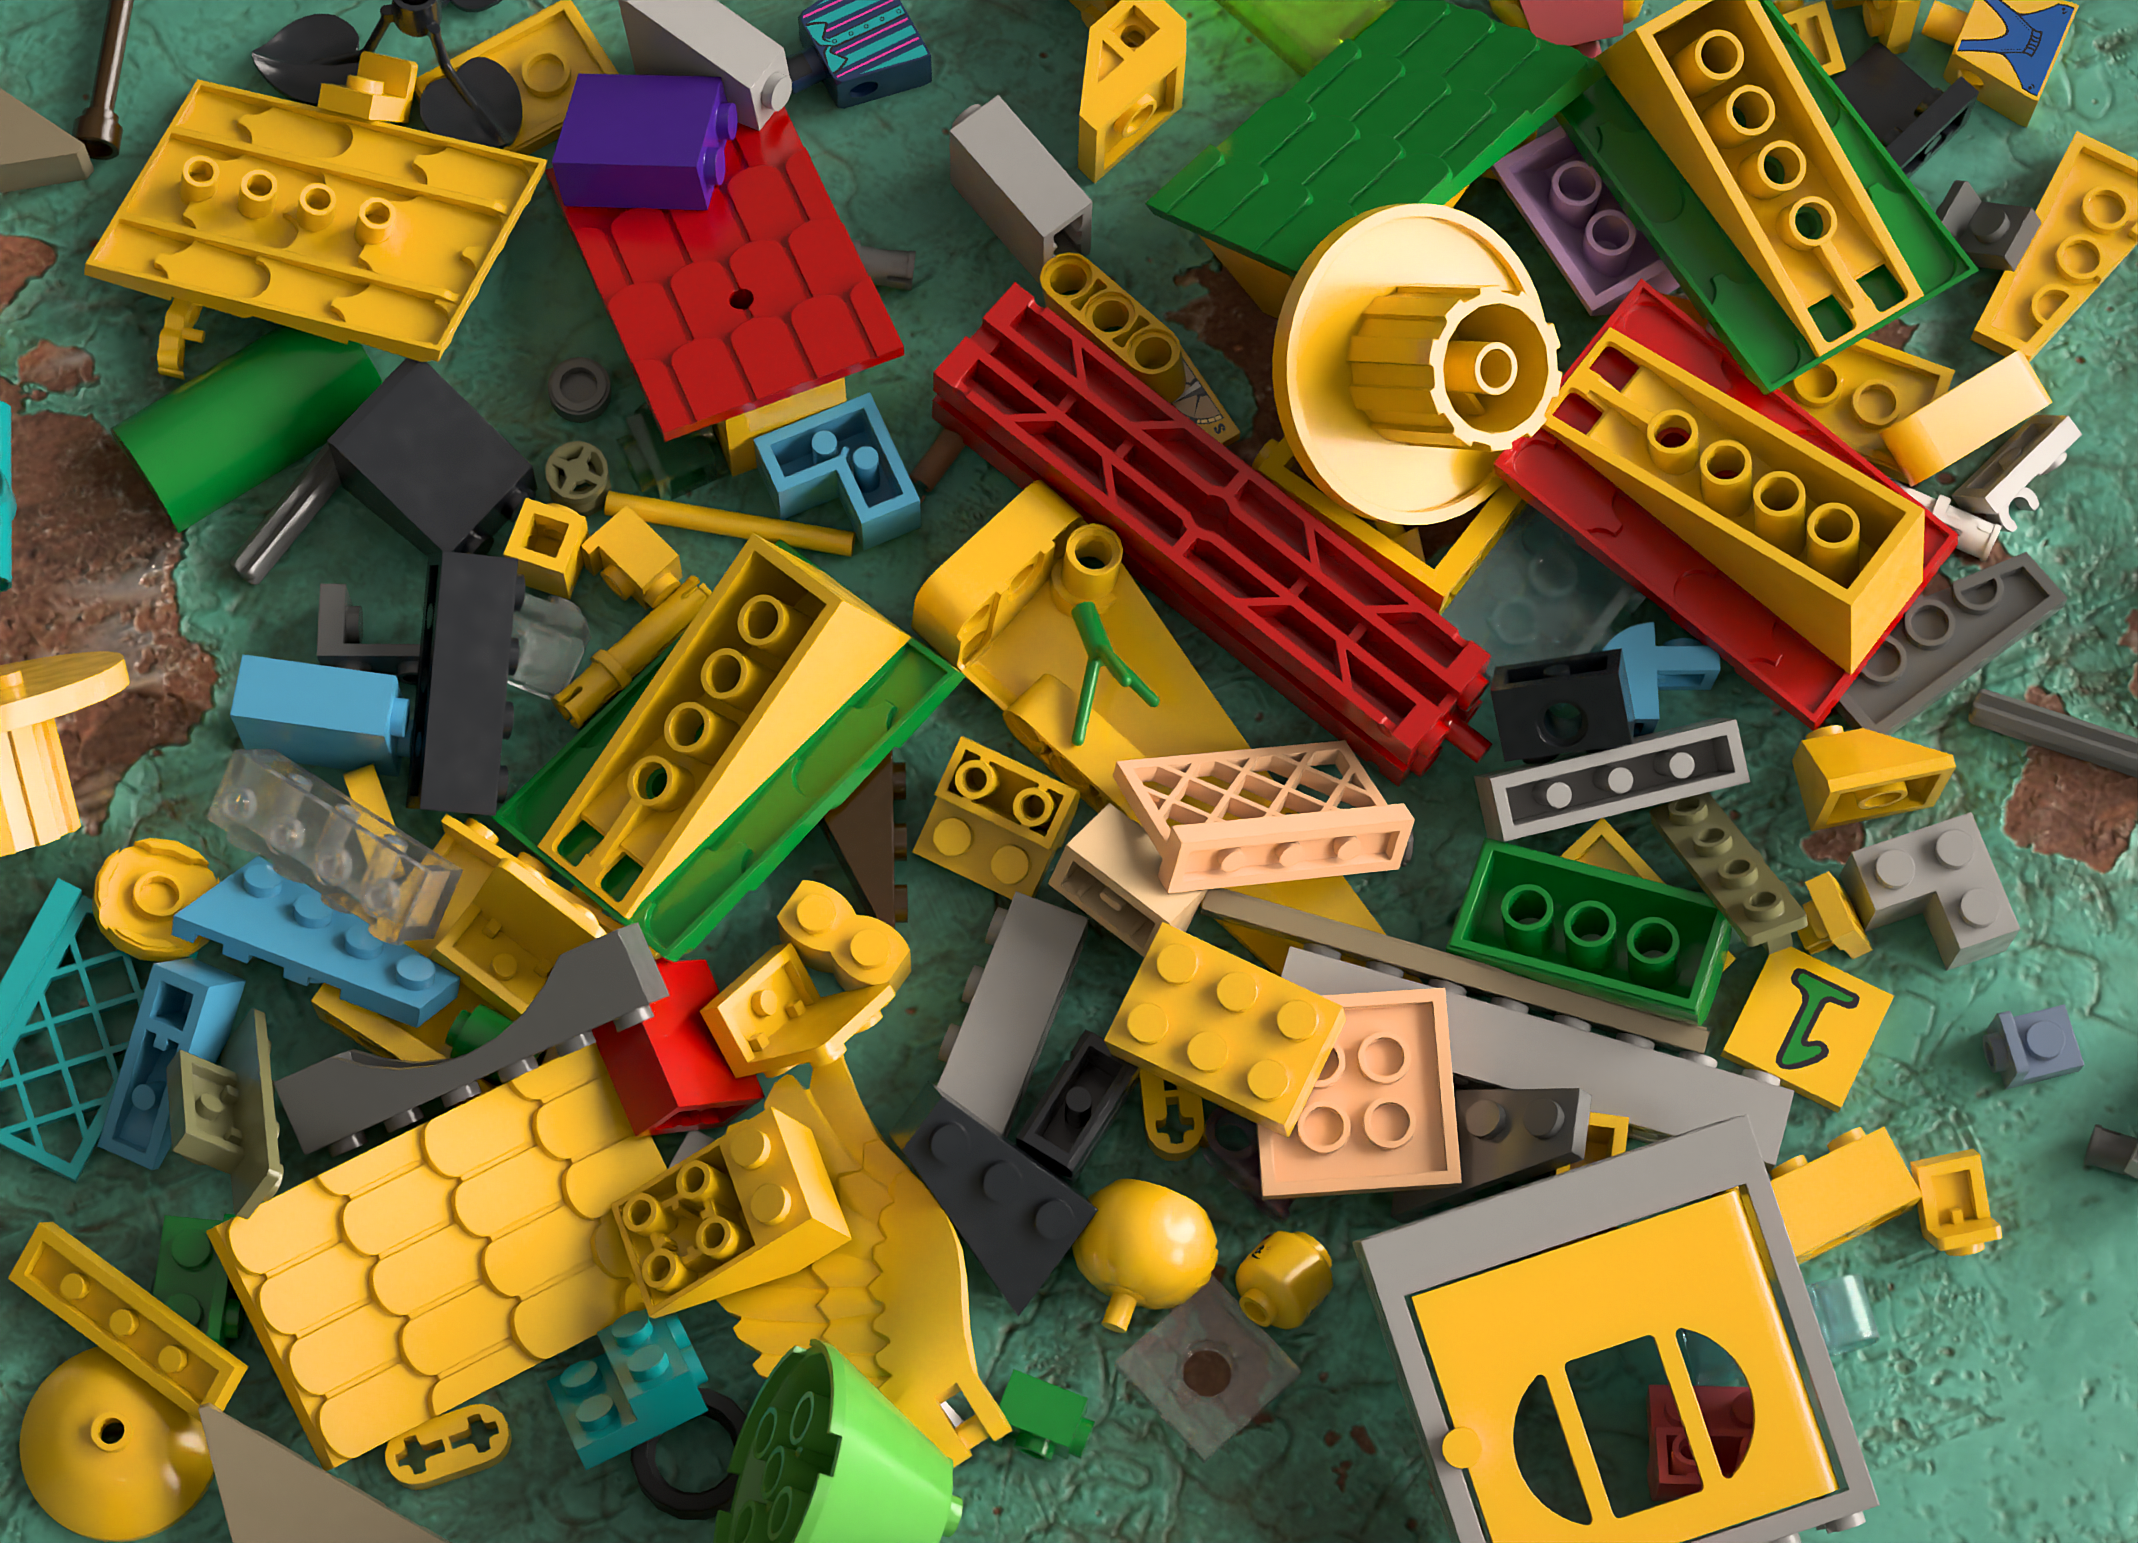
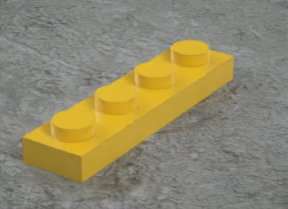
(126, 1320)

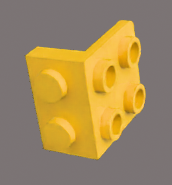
(513, 937)
(778, 1019)

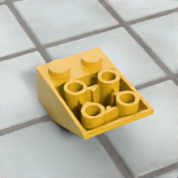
(731, 1216)

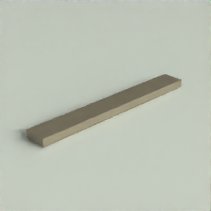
(1436, 964)

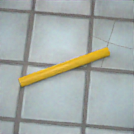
(733, 523)

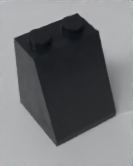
(431, 464)

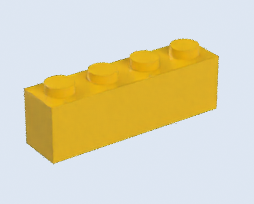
(1842, 1192)

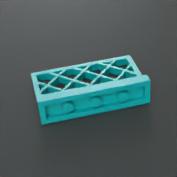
(20, 995)

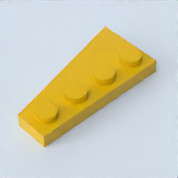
(2082, 238)

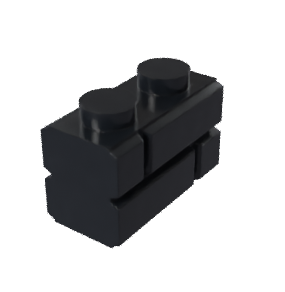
(1078, 1107)

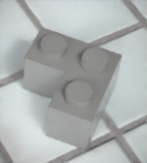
(1939, 874)

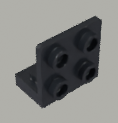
(1903, 108)

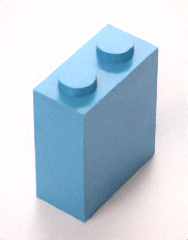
(322, 714)

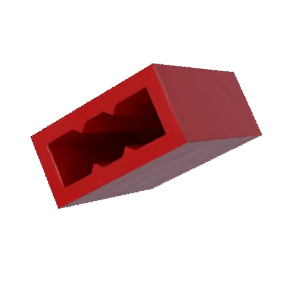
(670, 1065)

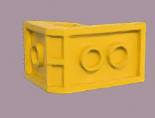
(1129, 77)

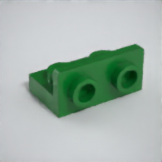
(194, 1280)

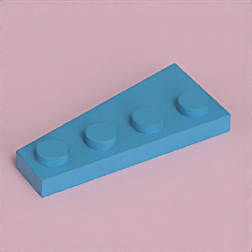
(290, 926)

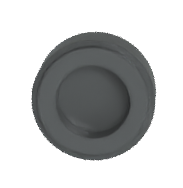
(579, 389)

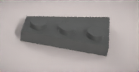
(1506, 1139)

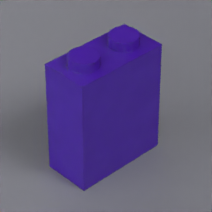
(644, 141)

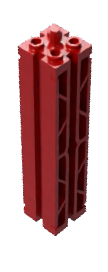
(1216, 538)

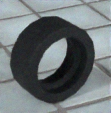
(690, 1504)

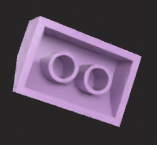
(1580, 223)

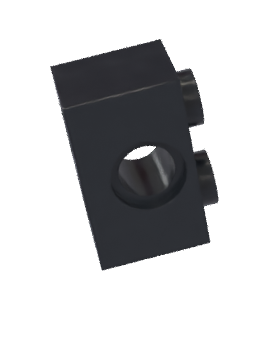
(1588, 681)

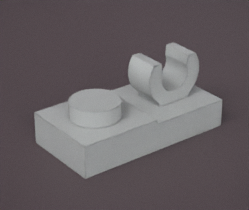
(2029, 453)

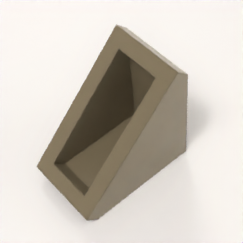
(36, 150)

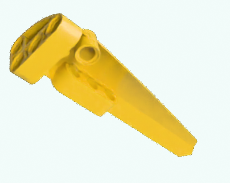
(1008, 626)

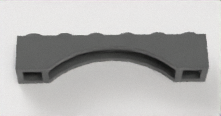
(587, 988)

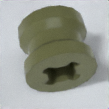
(572, 466)

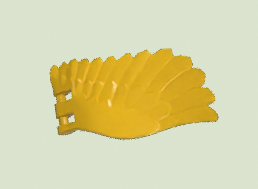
(888, 1295)

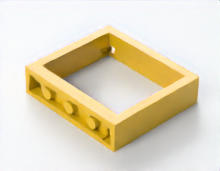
(1432, 586)

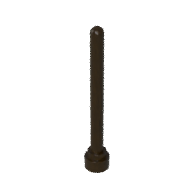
(98, 123)

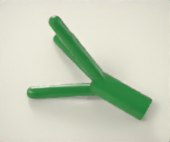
(1100, 654)

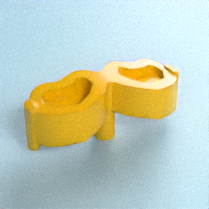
(178, 328)

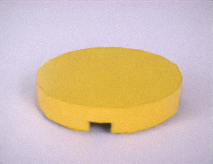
(143, 891)

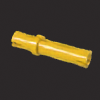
(621, 663)

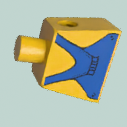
(2003, 49)

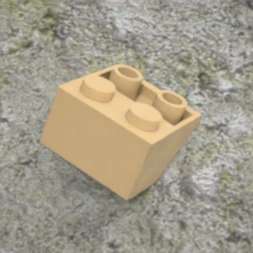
(1114, 879)

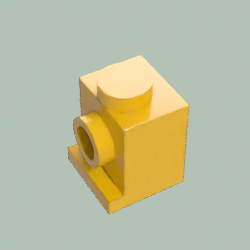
(633, 559)

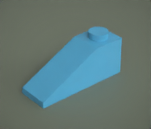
(183, 1009)

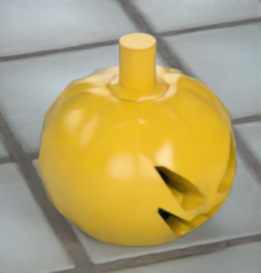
(1145, 1248)

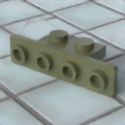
(1730, 871)
(228, 1113)

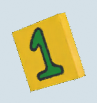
(1808, 1026)

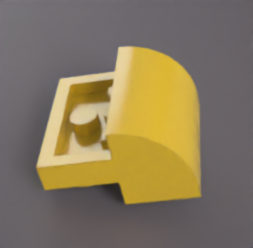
(996, 820)

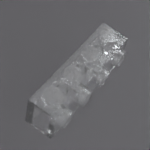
(333, 846)

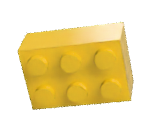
(1225, 1029)

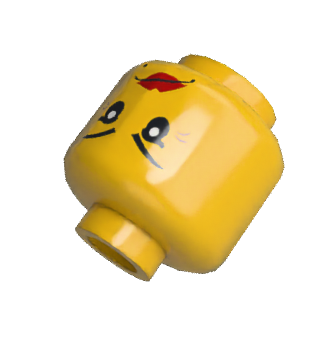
(1284, 1279)

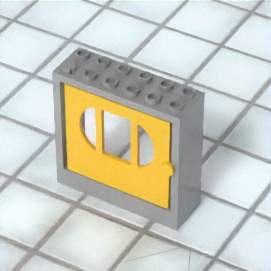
(1647, 1278)

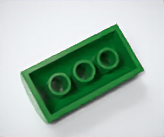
(244, 420)
(1593, 931)

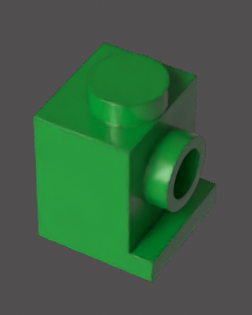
(1044, 1418)

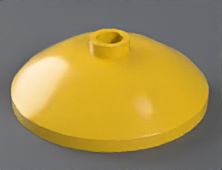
(120, 1487)

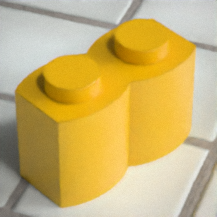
(839, 942)

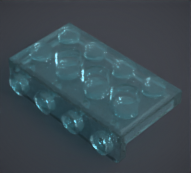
(1539, 597)

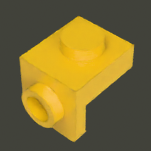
(1954, 1203)

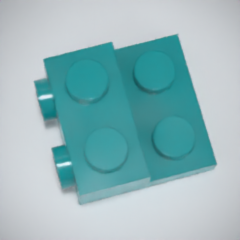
(633, 1389)

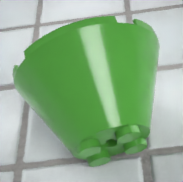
(834, 1462)

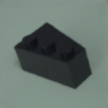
(998, 1196)

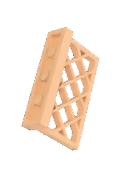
(1264, 842)

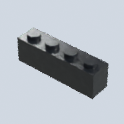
(464, 683)

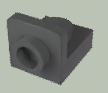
(1987, 231)

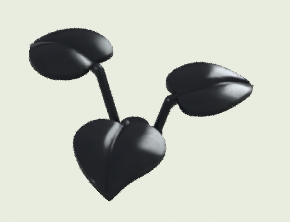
(470, 104)

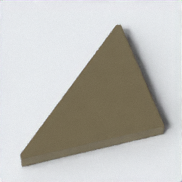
(286, 1499)

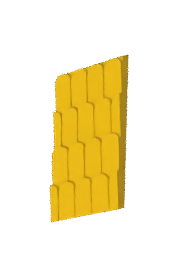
(316, 220)
(444, 1256)

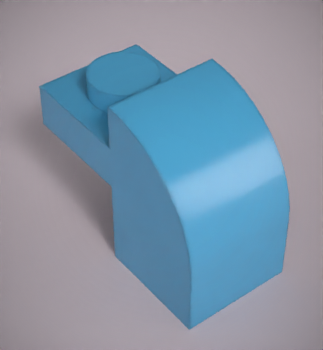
(1650, 668)

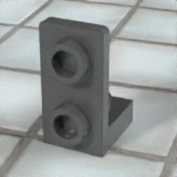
(342, 634)

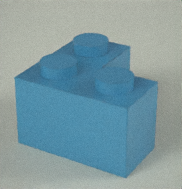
(842, 456)

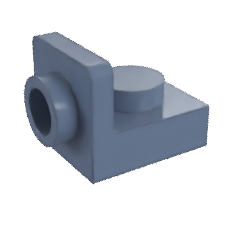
(2032, 1046)

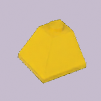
(1866, 776)

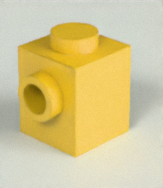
(548, 546)

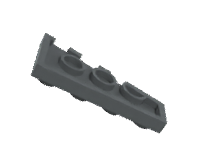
(1947, 641)

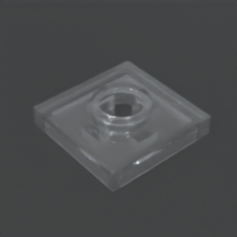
(1214, 1323)

